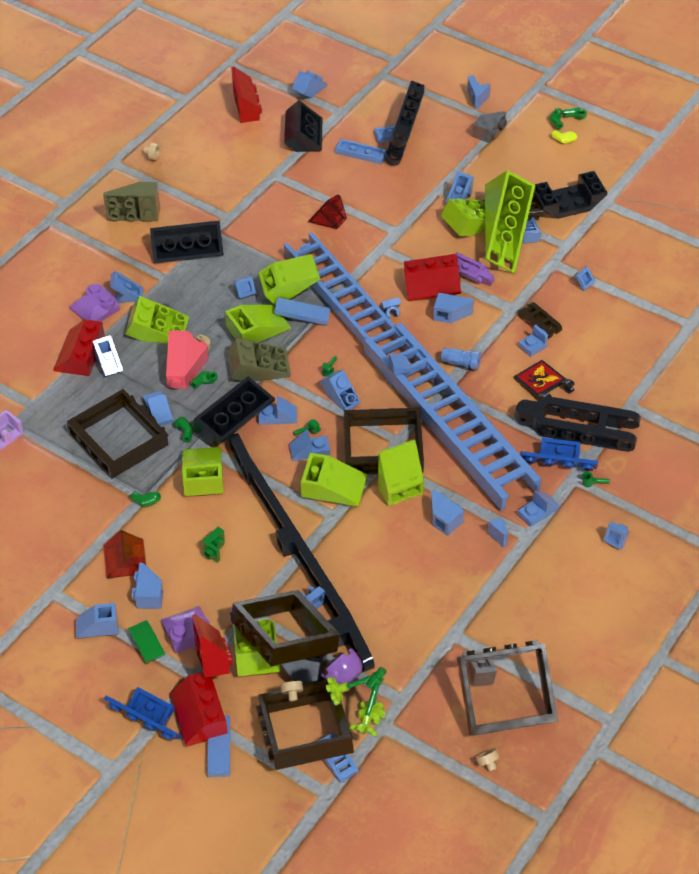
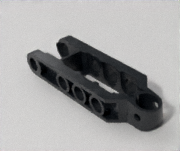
(404, 123)
(600, 435)

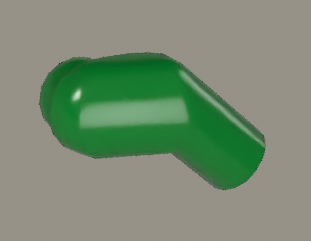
(576, 112)
(555, 118)
(204, 377)
(187, 428)
(147, 499)

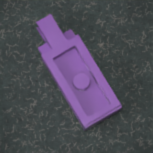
(474, 270)

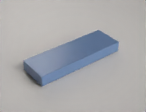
(360, 151)
(302, 311)
(219, 754)

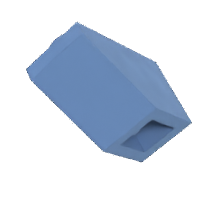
(308, 83)
(452, 308)
(340, 390)
(445, 513)
(148, 589)
(98, 621)

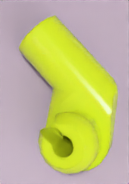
(564, 138)

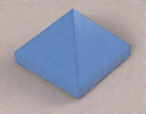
(585, 278)

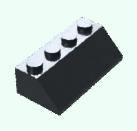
(186, 241)
(232, 411)

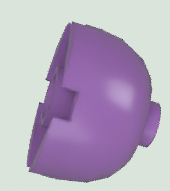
(345, 668)

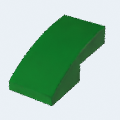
(146, 641)

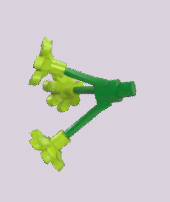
(370, 710)

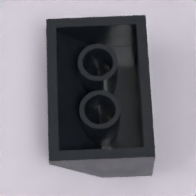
(303, 128)

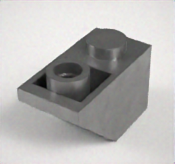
(489, 125)

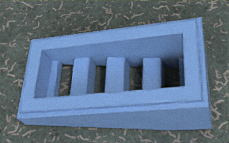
(532, 231)
(347, 773)

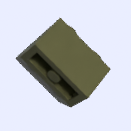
(133, 202)
(257, 361)

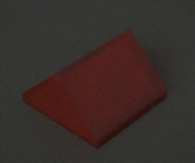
(123, 555)

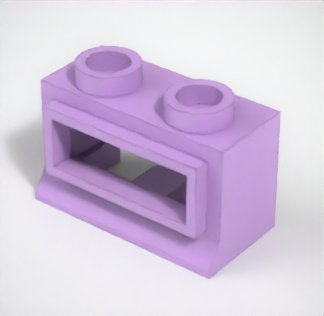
(9, 420)

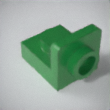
(213, 543)

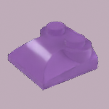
(95, 304)
(180, 628)

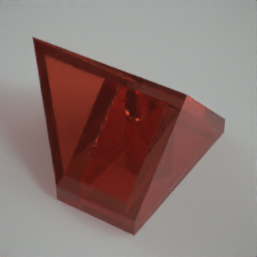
(330, 214)

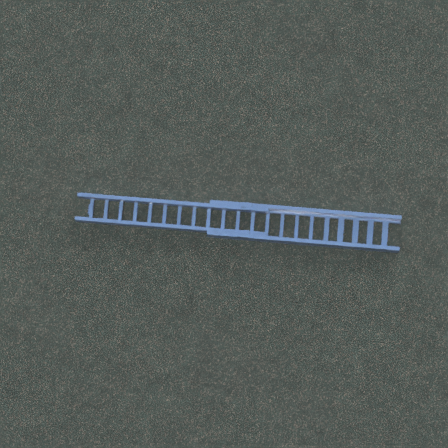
(426, 364)

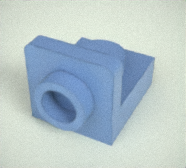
(535, 342)

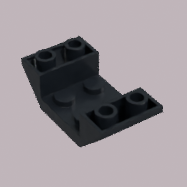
(571, 199)

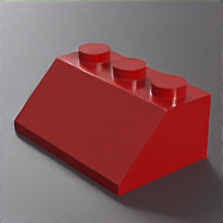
(245, 96)
(432, 276)
(78, 349)
(211, 649)
(198, 709)

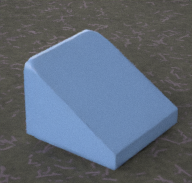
(399, 364)
(498, 531)

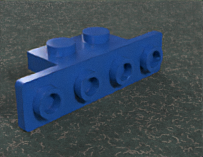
(560, 452)
(148, 708)

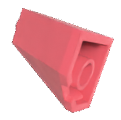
(184, 358)

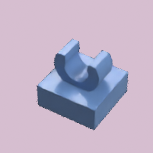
(244, 287)
(390, 305)
(616, 535)
(315, 596)

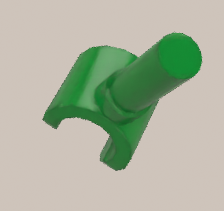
(328, 369)
(312, 425)
(588, 479)

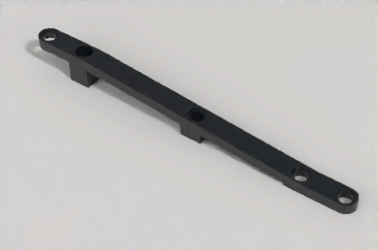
(291, 543)

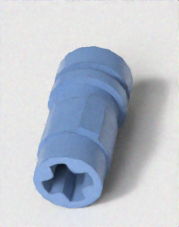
(461, 357)

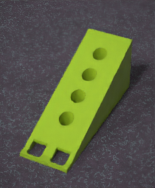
(506, 216)

